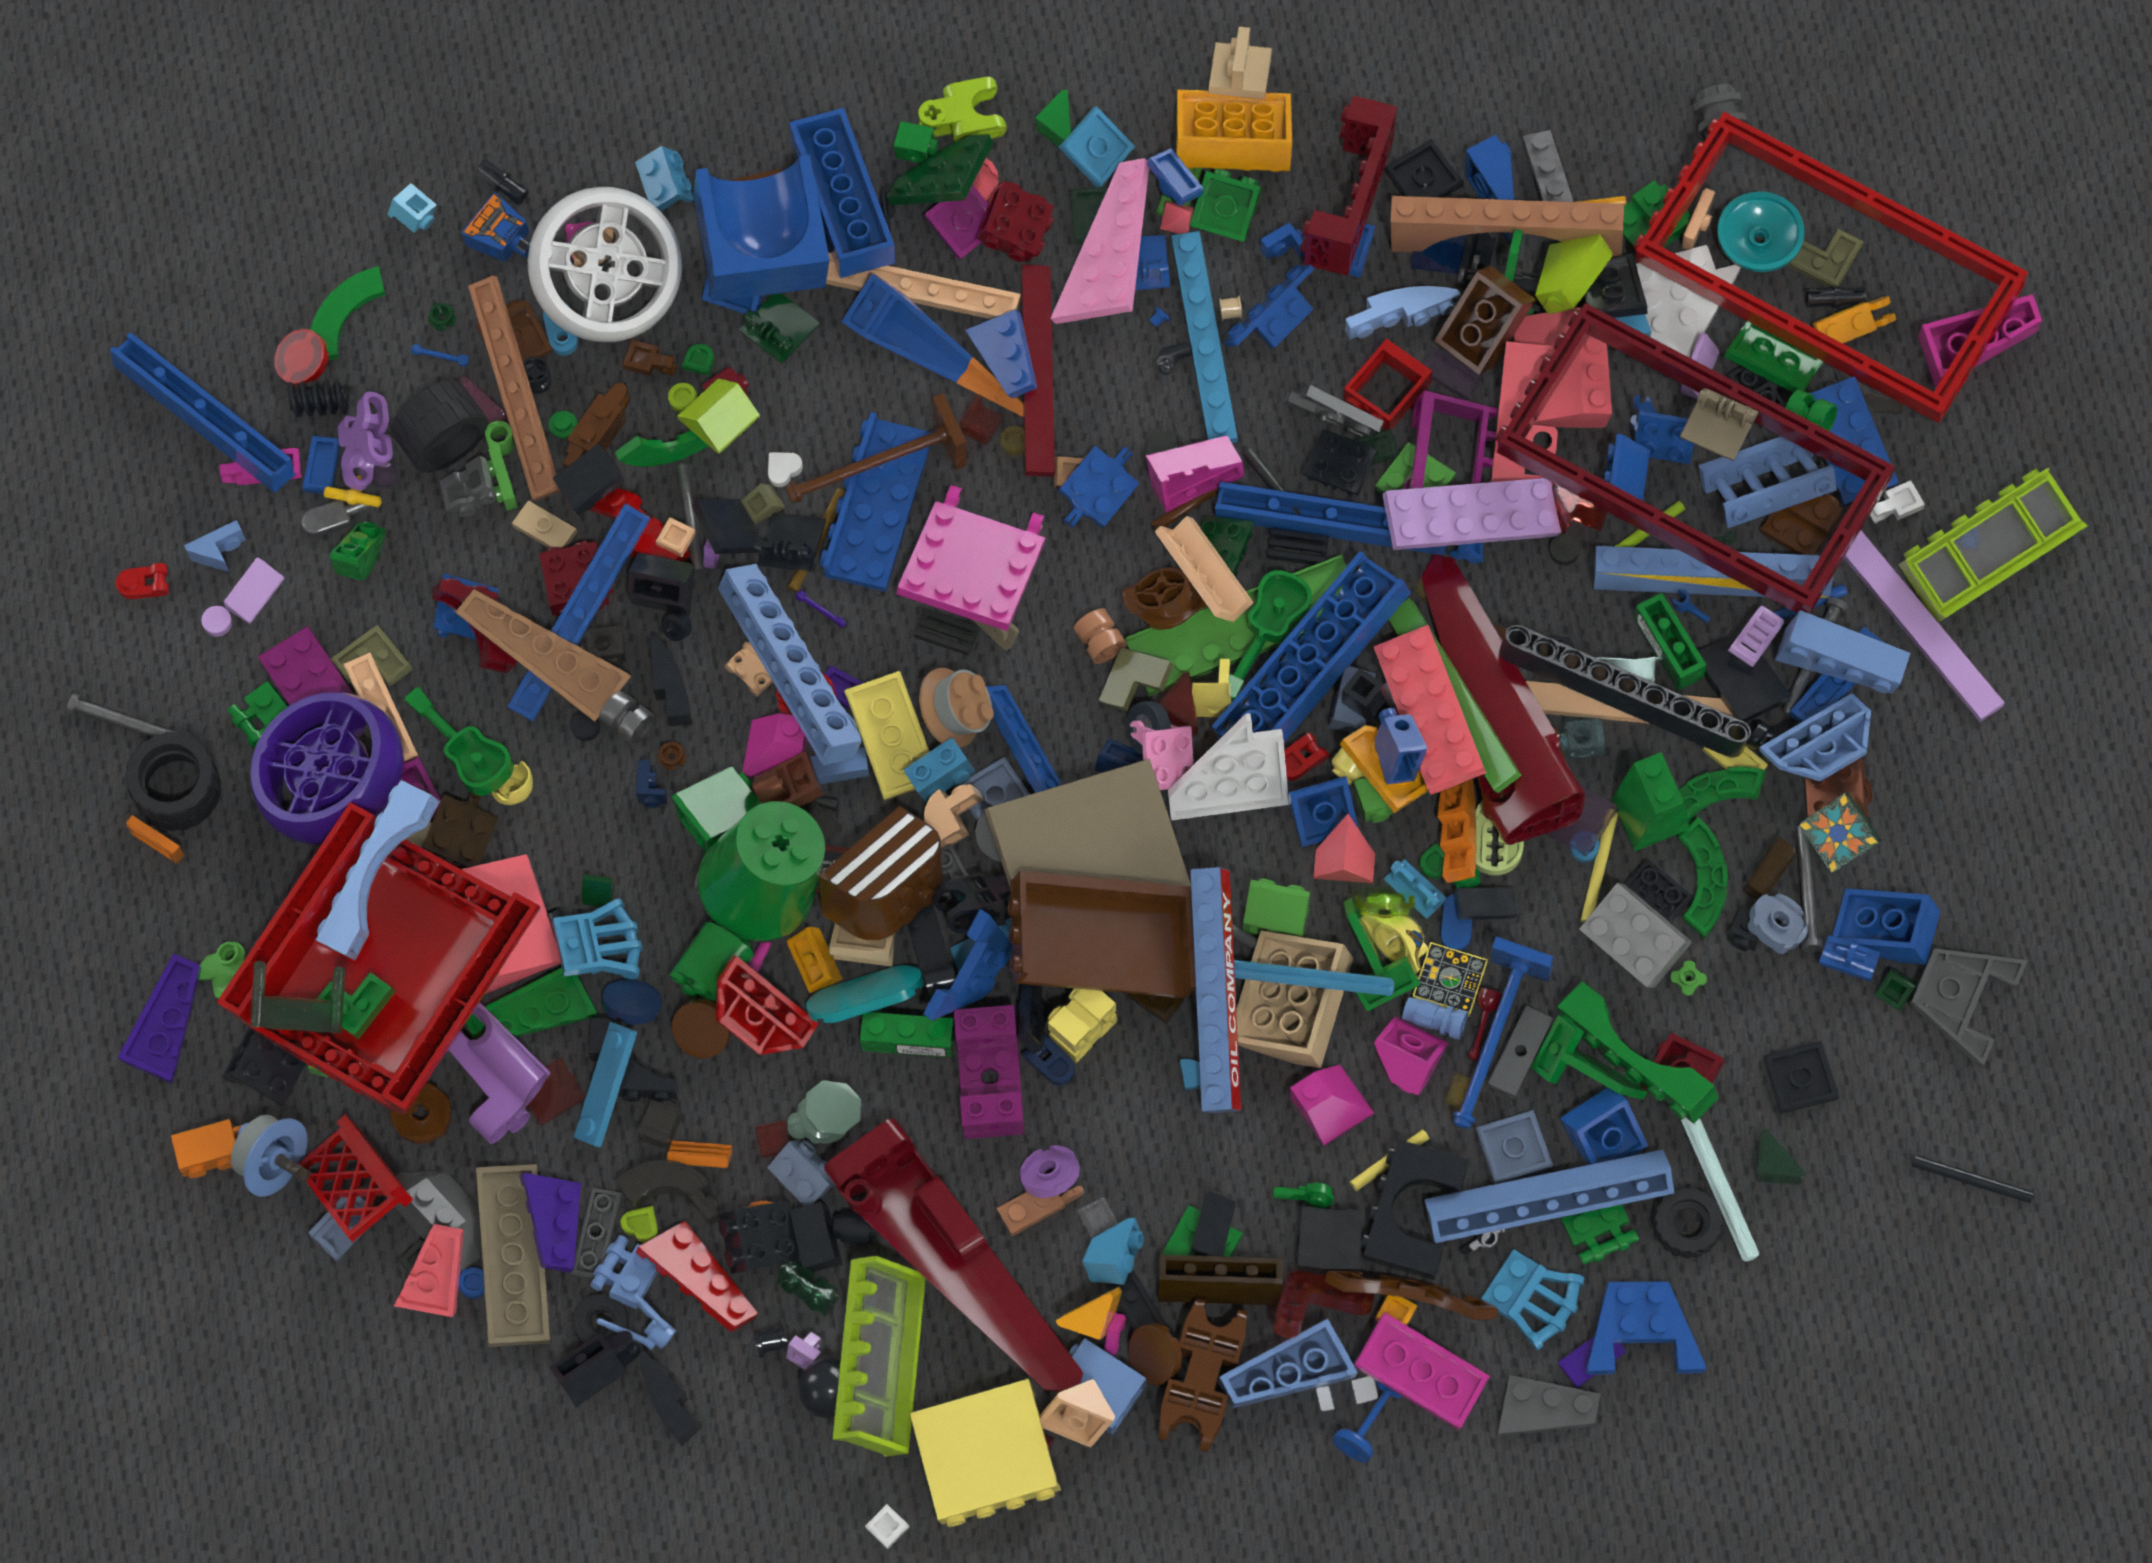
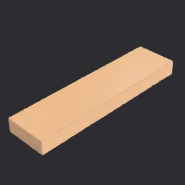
(370, 685)

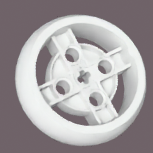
(588, 241)

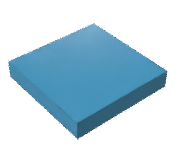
(1096, 147)

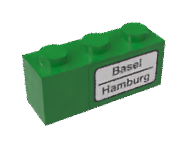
(1670, 641)
(907, 1034)

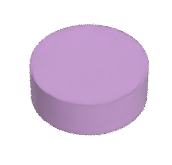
(216, 621)

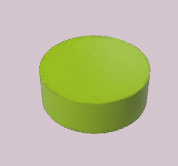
(681, 396)

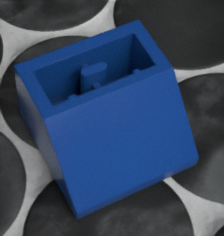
(1627, 466)

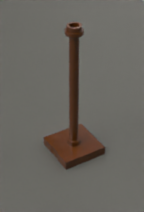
(946, 433)

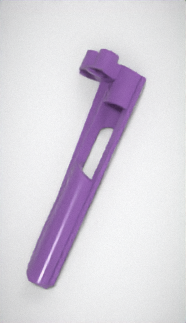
(504, 1074)

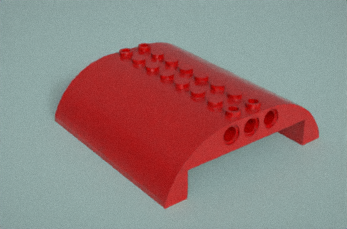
(430, 938)

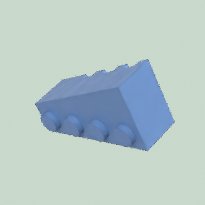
(1841, 653)
(1294, 1366)

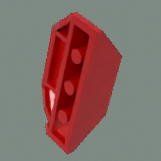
(759, 1011)

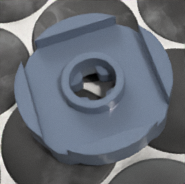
(1763, 922)

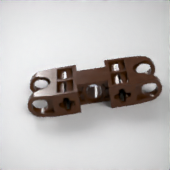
(1196, 1398)

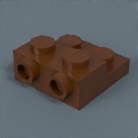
(527, 331)
(1803, 525)

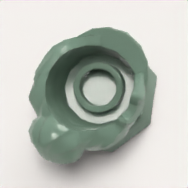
(825, 1113)

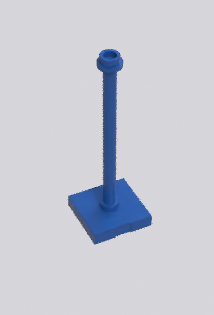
(1521, 962)

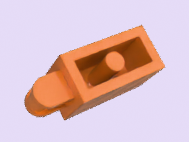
(205, 1148)

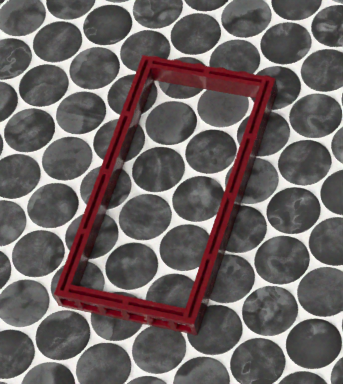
(1655, 522)

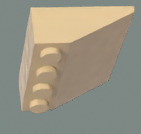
(1289, 1018)

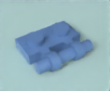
(634, 1278)

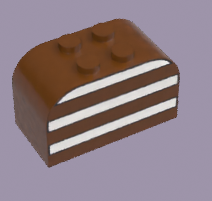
(883, 877)

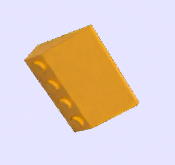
(1234, 131)

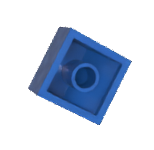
(1604, 1128)

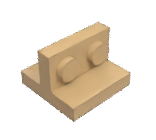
(1240, 68)
(850, 948)

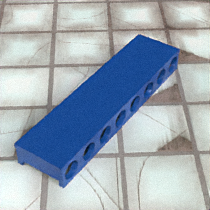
(1321, 653)

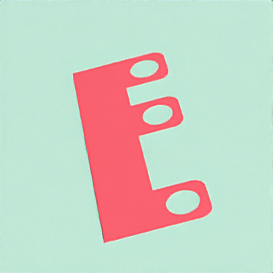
(1519, 368)

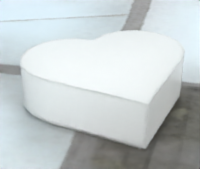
(783, 467)

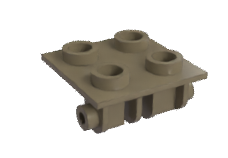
(1719, 424)

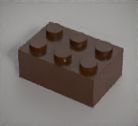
(1484, 320)

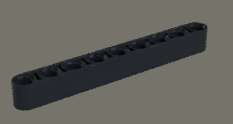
(1614, 680)

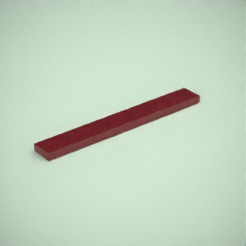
(1038, 403)

